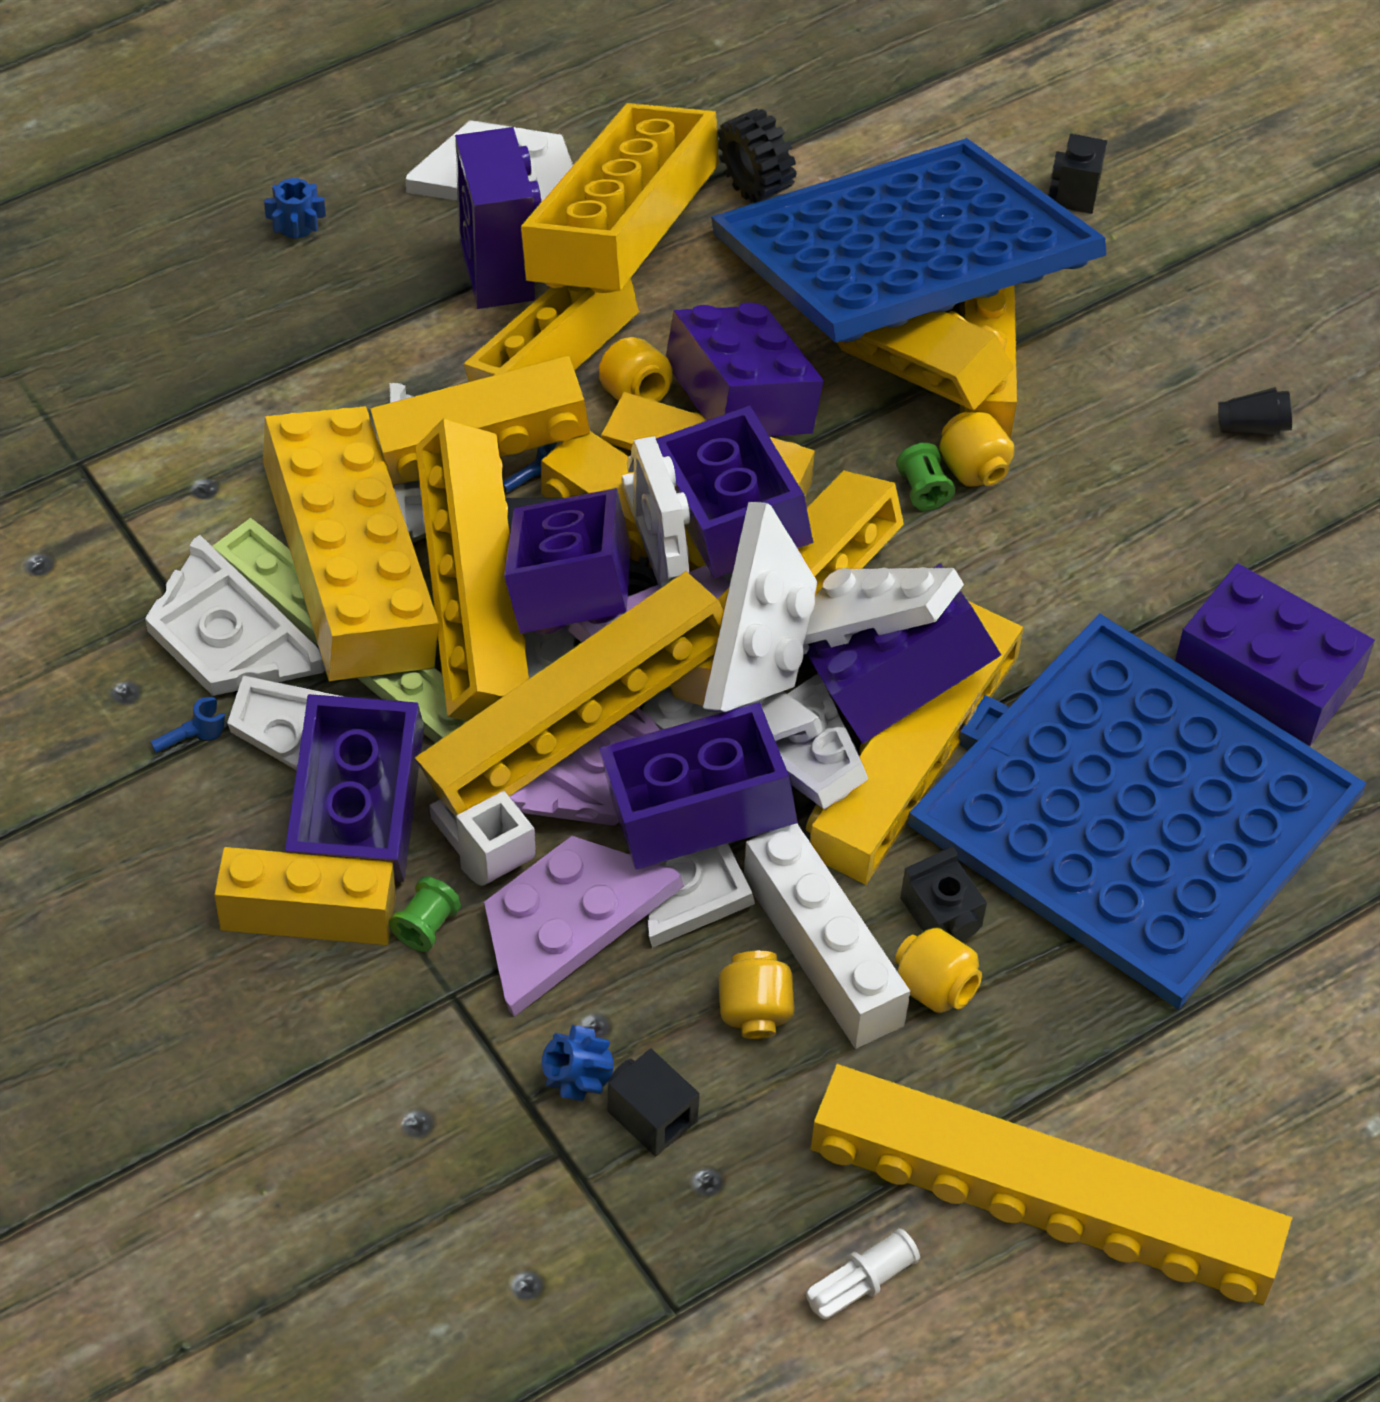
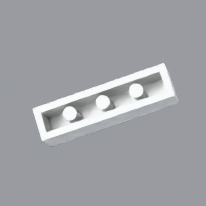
(826, 935)

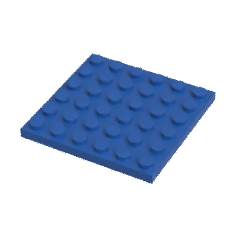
(906, 239)
(1138, 809)

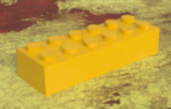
(620, 197)
(349, 544)

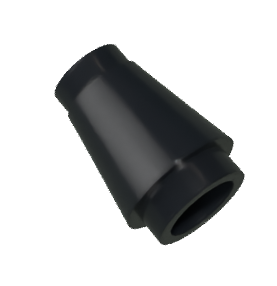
(1257, 413)

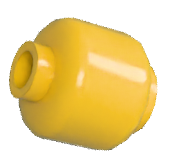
(635, 368)
(976, 449)
(939, 970)
(756, 994)

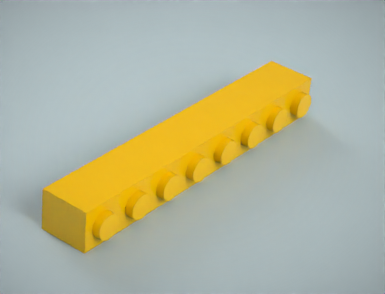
(1050, 1185)

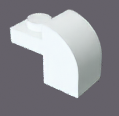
(488, 837)

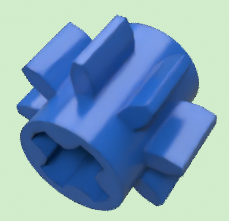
(295, 208)
(577, 1063)

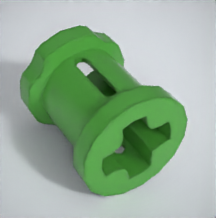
(925, 476)
(425, 914)

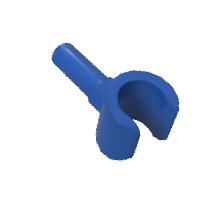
(532, 470)
(201, 725)

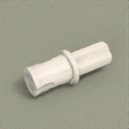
(862, 1274)

